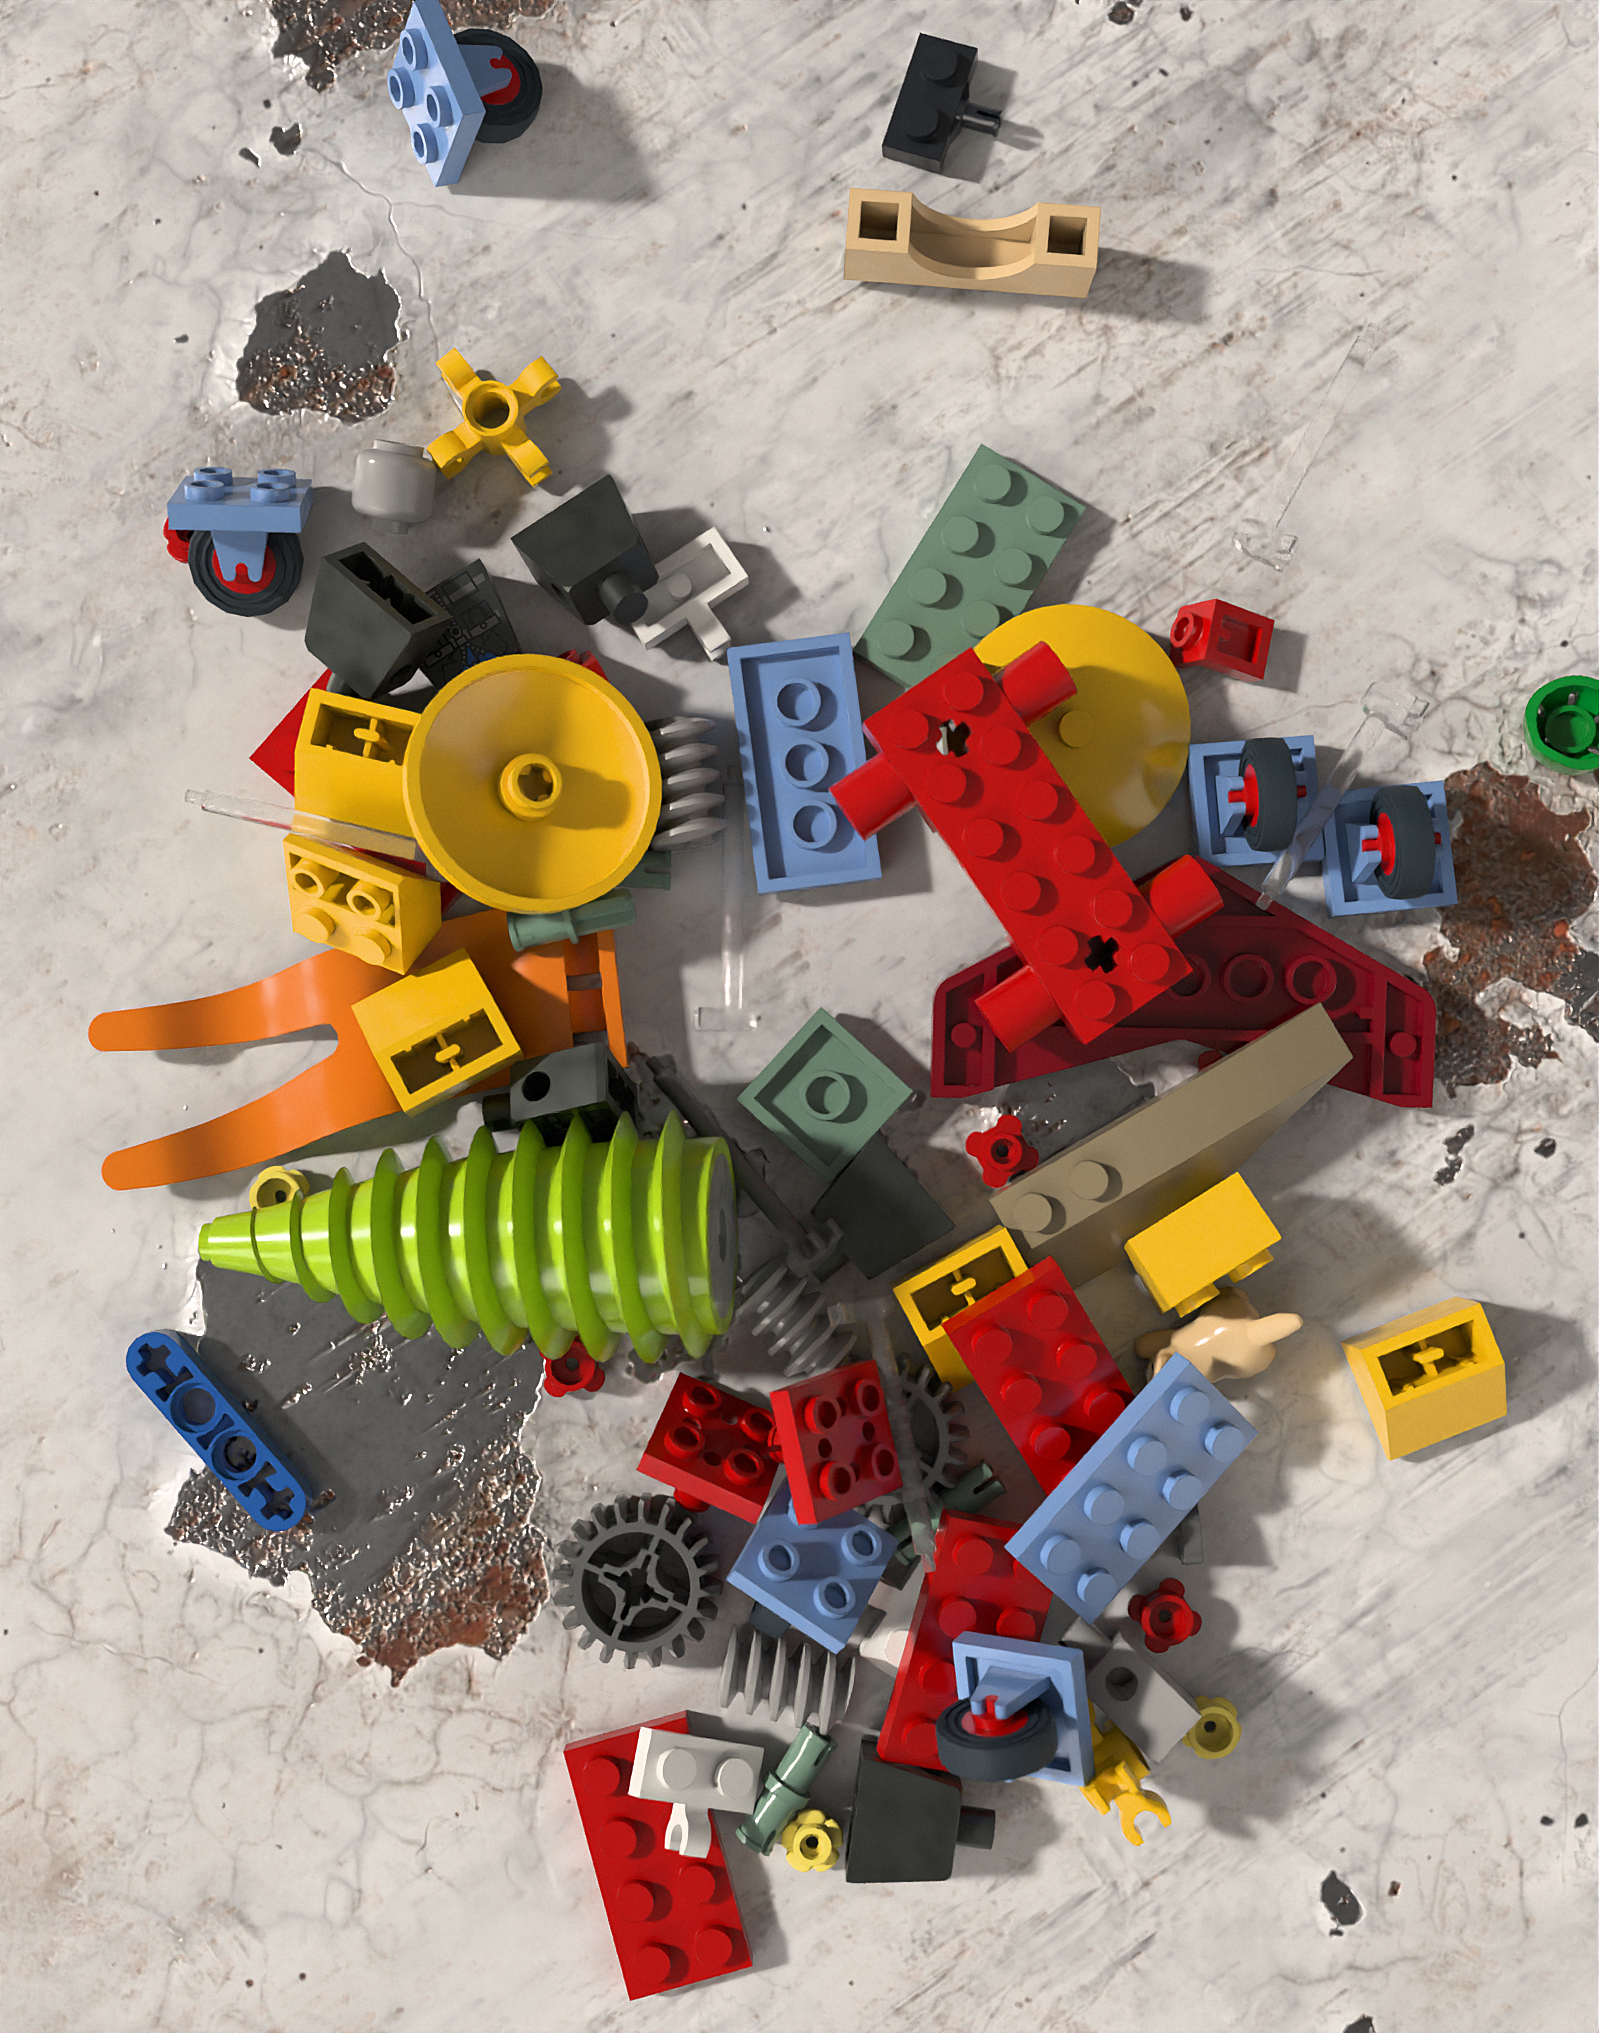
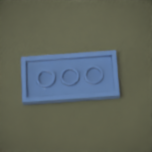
(795, 741)
(1132, 1488)

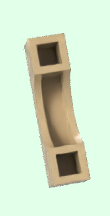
(1034, 252)

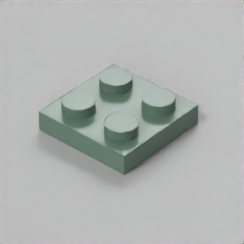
(825, 1095)

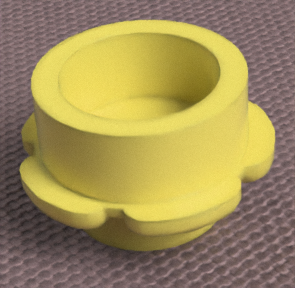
(273, 1180)
(1226, 1732)
(807, 1824)

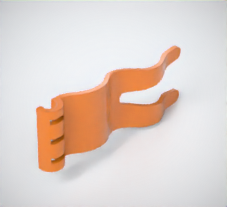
(349, 1083)

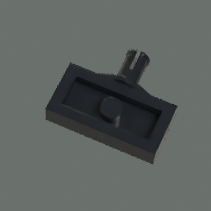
(936, 104)

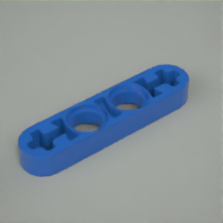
(211, 1437)

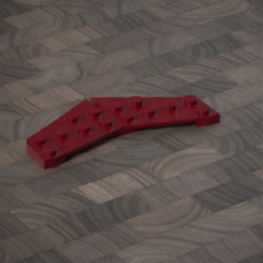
(1246, 980)

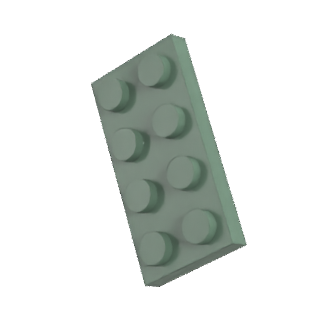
(969, 569)

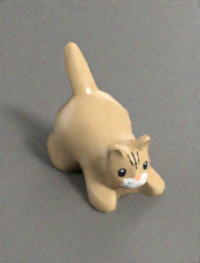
(1223, 1340)

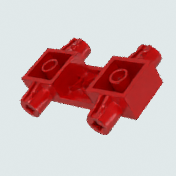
(1026, 846)

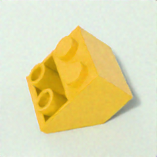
(353, 761)
(360, 902)
(436, 1032)
(1201, 1243)
(951, 1285)
(1429, 1375)

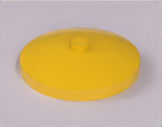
(1126, 728)
(532, 784)

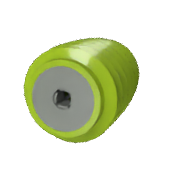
(516, 1241)

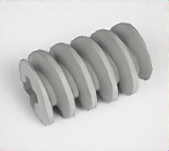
(684, 783)
(793, 1319)
(786, 1680)

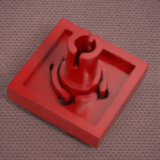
(823, 1441)
(706, 1456)

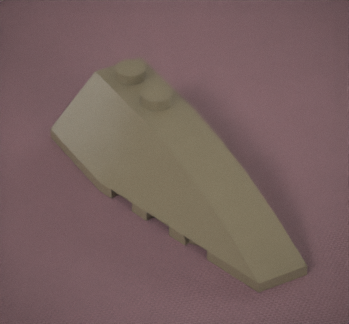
(1166, 1150)

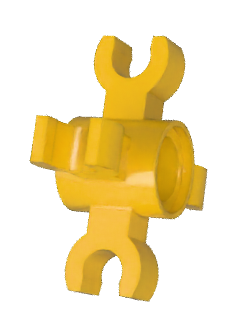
(457, 447)
(1118, 1776)

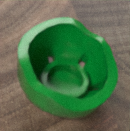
(1567, 730)

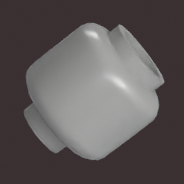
(394, 486)

